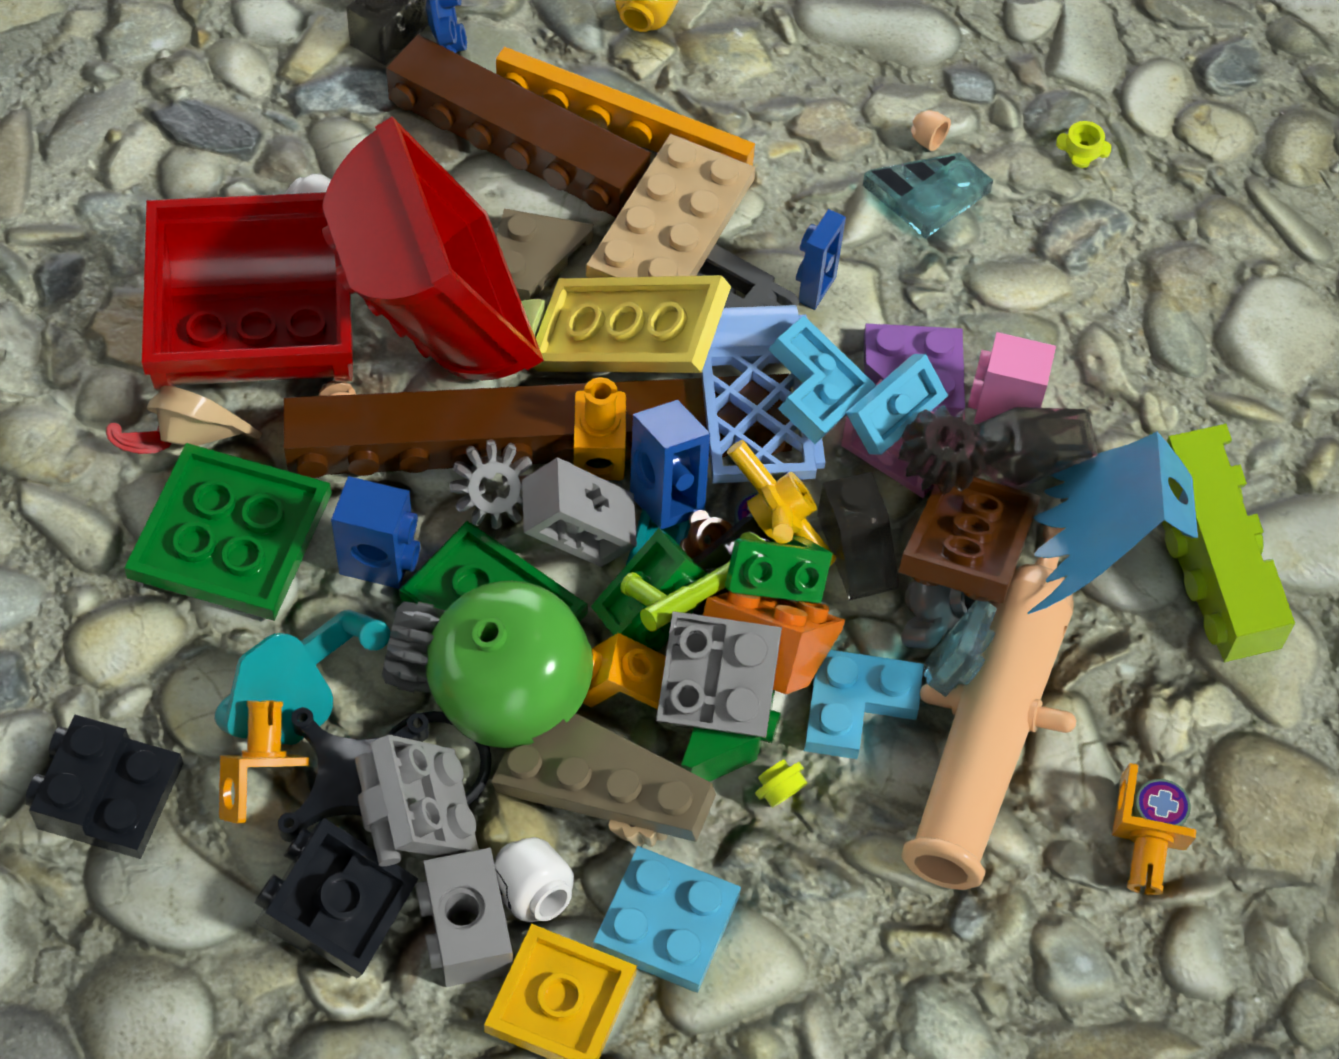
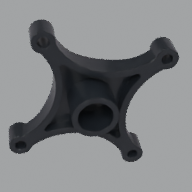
(337, 776)

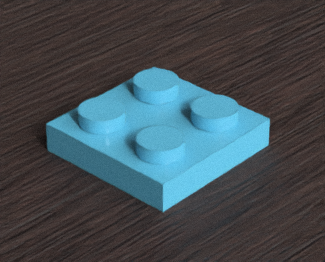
(667, 918)

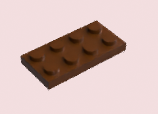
(971, 539)

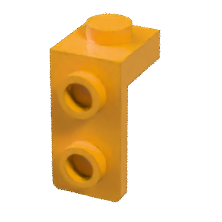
(625, 668)

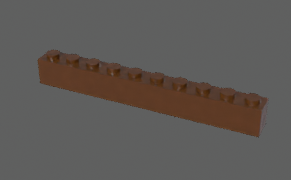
(436, 427)

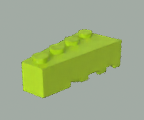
(1224, 566)

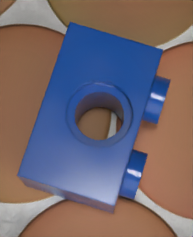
(669, 463)
(375, 532)

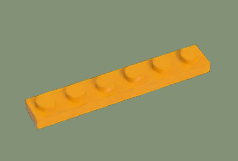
(615, 110)

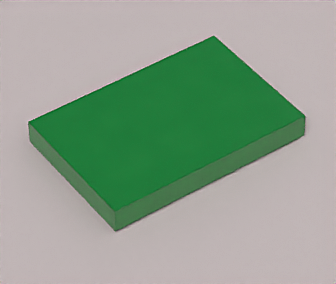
(472, 560)

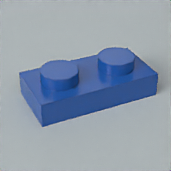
(821, 258)

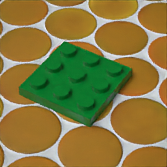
(229, 531)

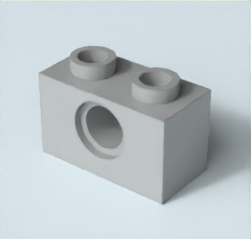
(470, 885)

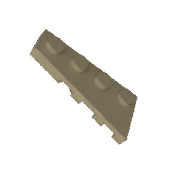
(605, 777)

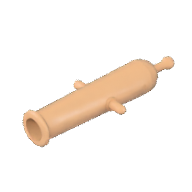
(991, 729)

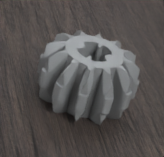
(487, 467)

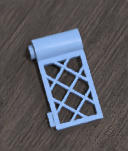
(744, 342)

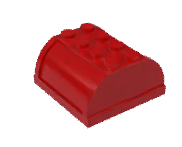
(426, 257)
(242, 292)

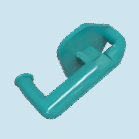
(287, 672)

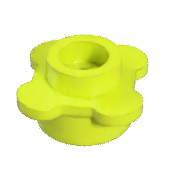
(1084, 143)

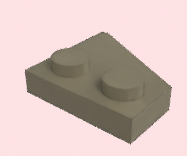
(538, 247)

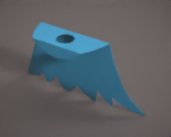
(1112, 508)

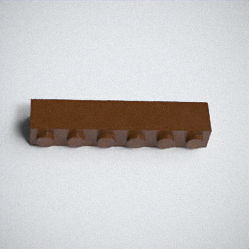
(516, 125)

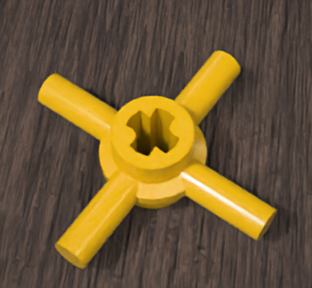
(780, 504)

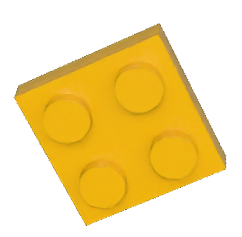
(560, 997)

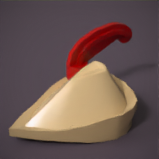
(181, 420)

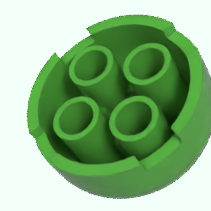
(508, 663)

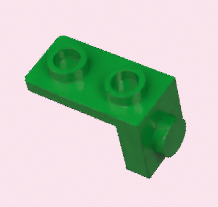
(779, 570)

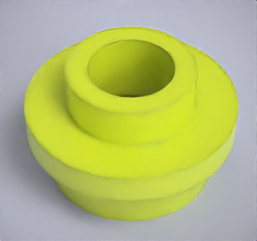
(780, 782)

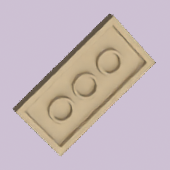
(673, 213)

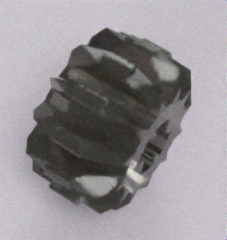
(943, 450)

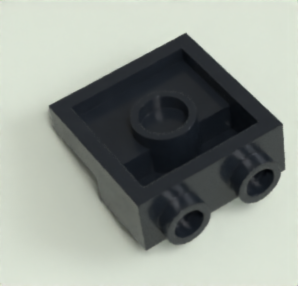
(102, 787)
(334, 897)

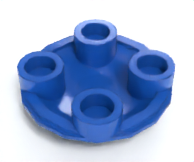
(444, 26)

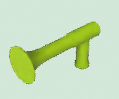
(661, 606)

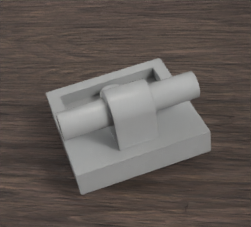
(719, 674)
(414, 799)

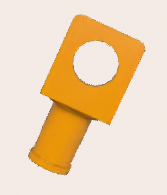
(600, 428)
(261, 751)
(1149, 838)

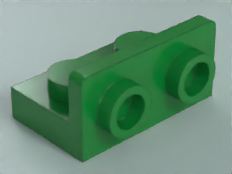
(663, 566)

